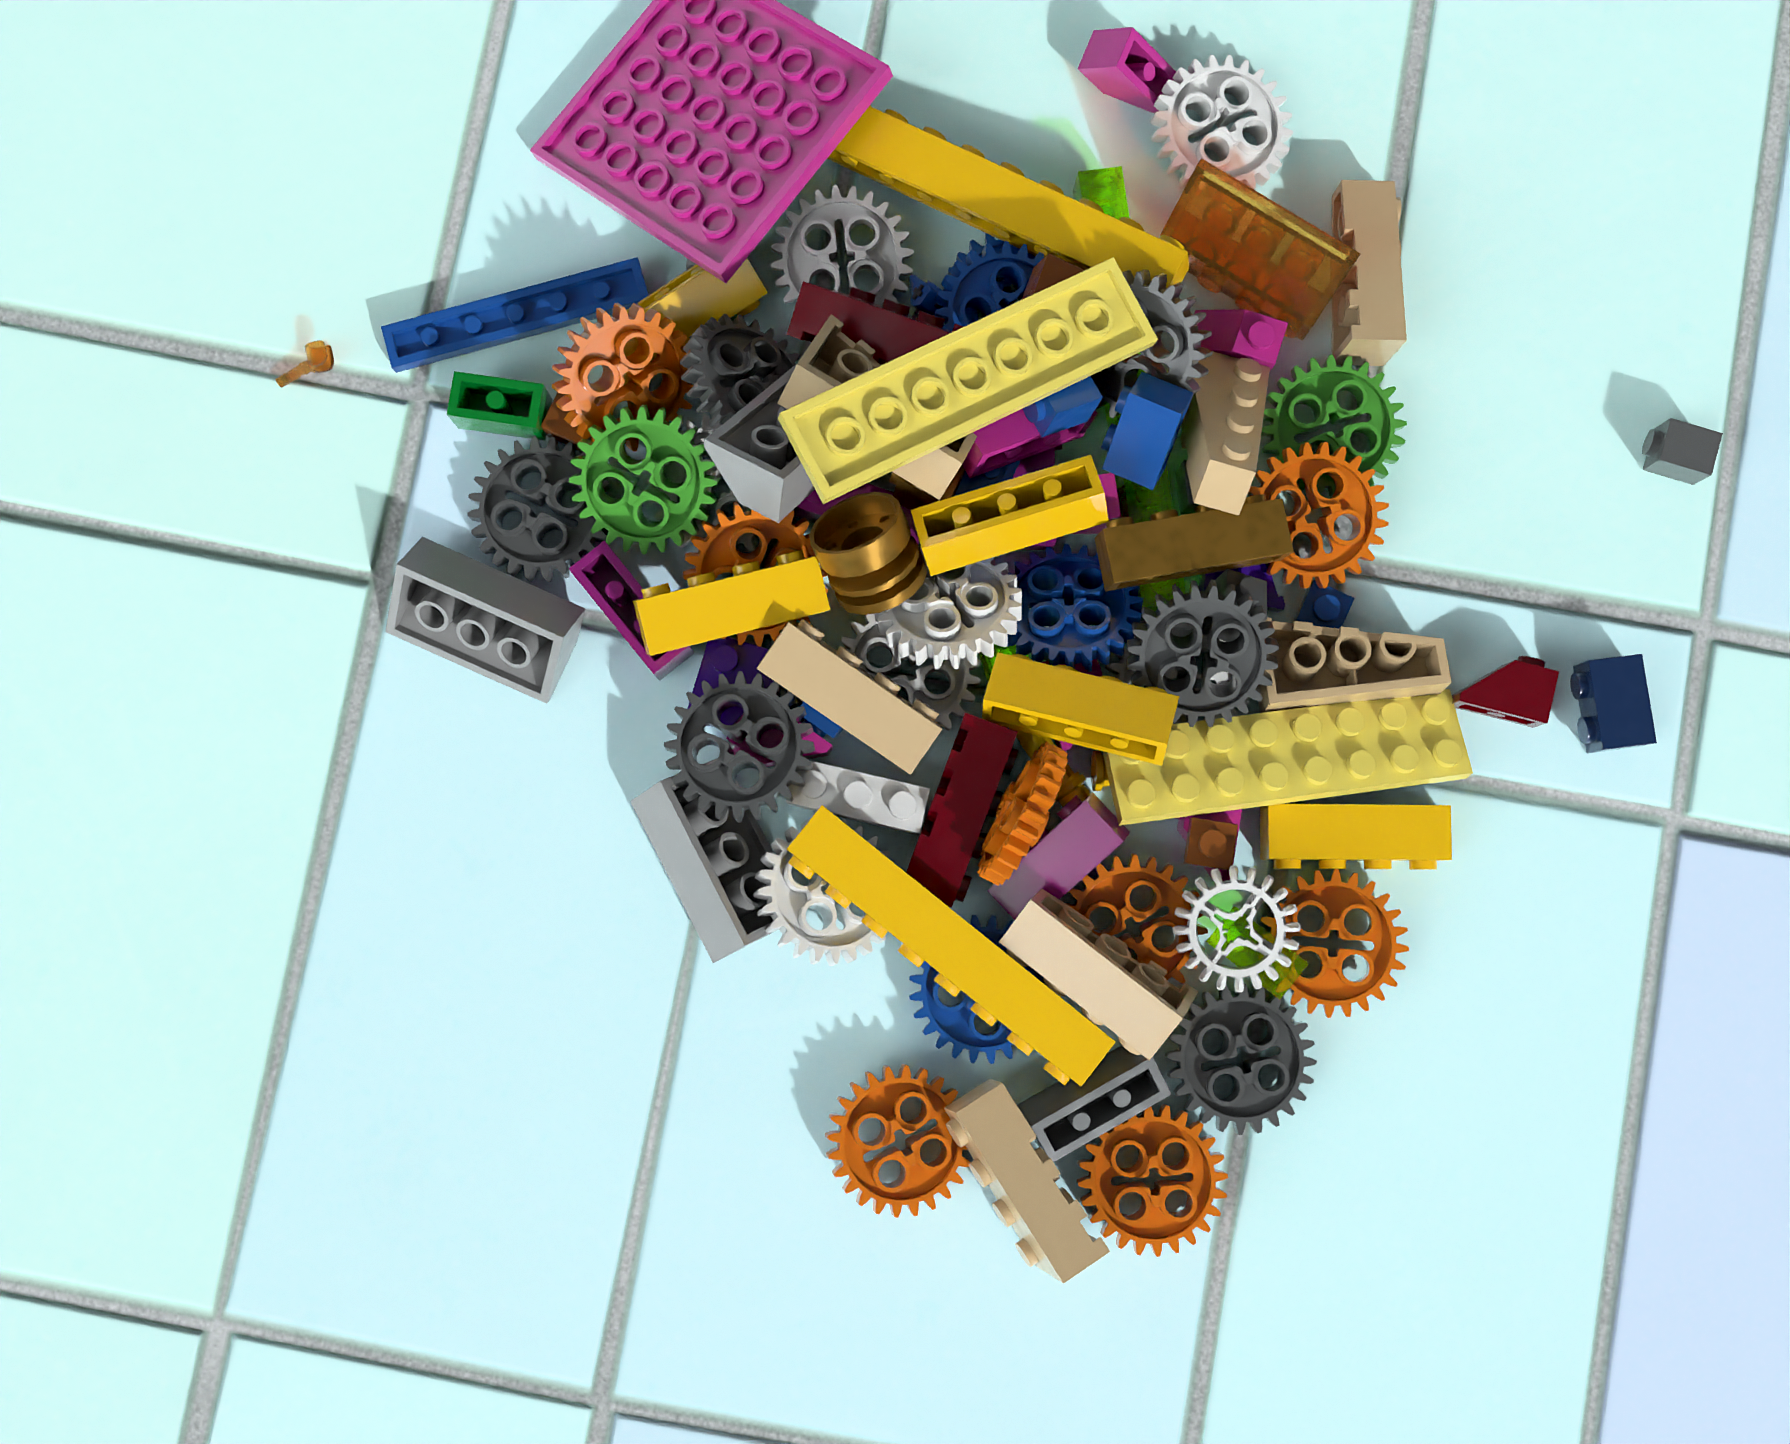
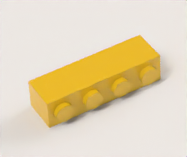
(699, 296)
(1010, 515)
(731, 604)
(1079, 708)
(1355, 834)

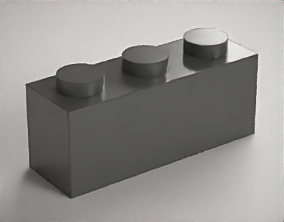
(1077, 1114)

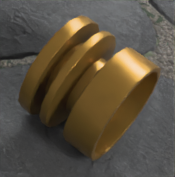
(868, 553)

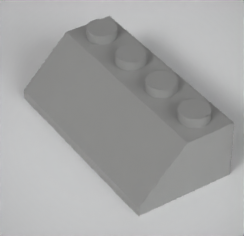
(759, 458)
(483, 619)
(709, 865)

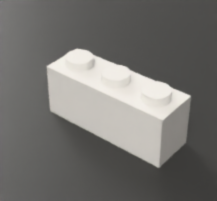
(862, 797)

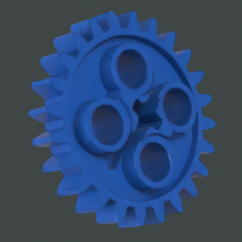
(976, 284)
(1068, 606)
(957, 1021)

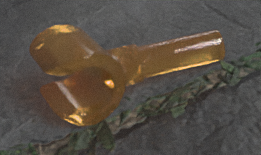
(318, 360)

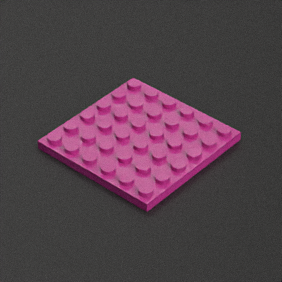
(711, 122)

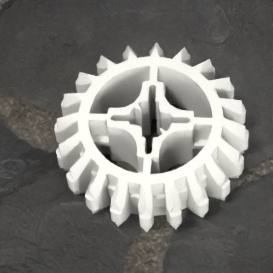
(1214, 961)

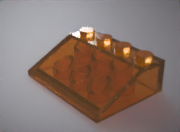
(1257, 250)

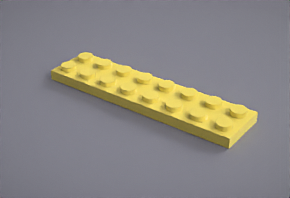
(966, 380)
(1293, 758)

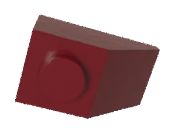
(1513, 693)

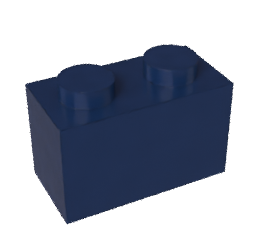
(1613, 704)

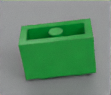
(498, 405)

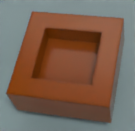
(1210, 844)

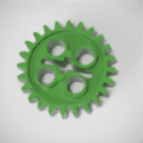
(1319, 391)
(624, 515)

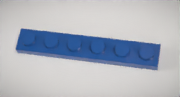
(512, 315)

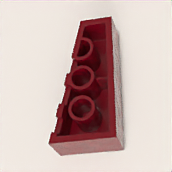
(882, 327)
(960, 808)

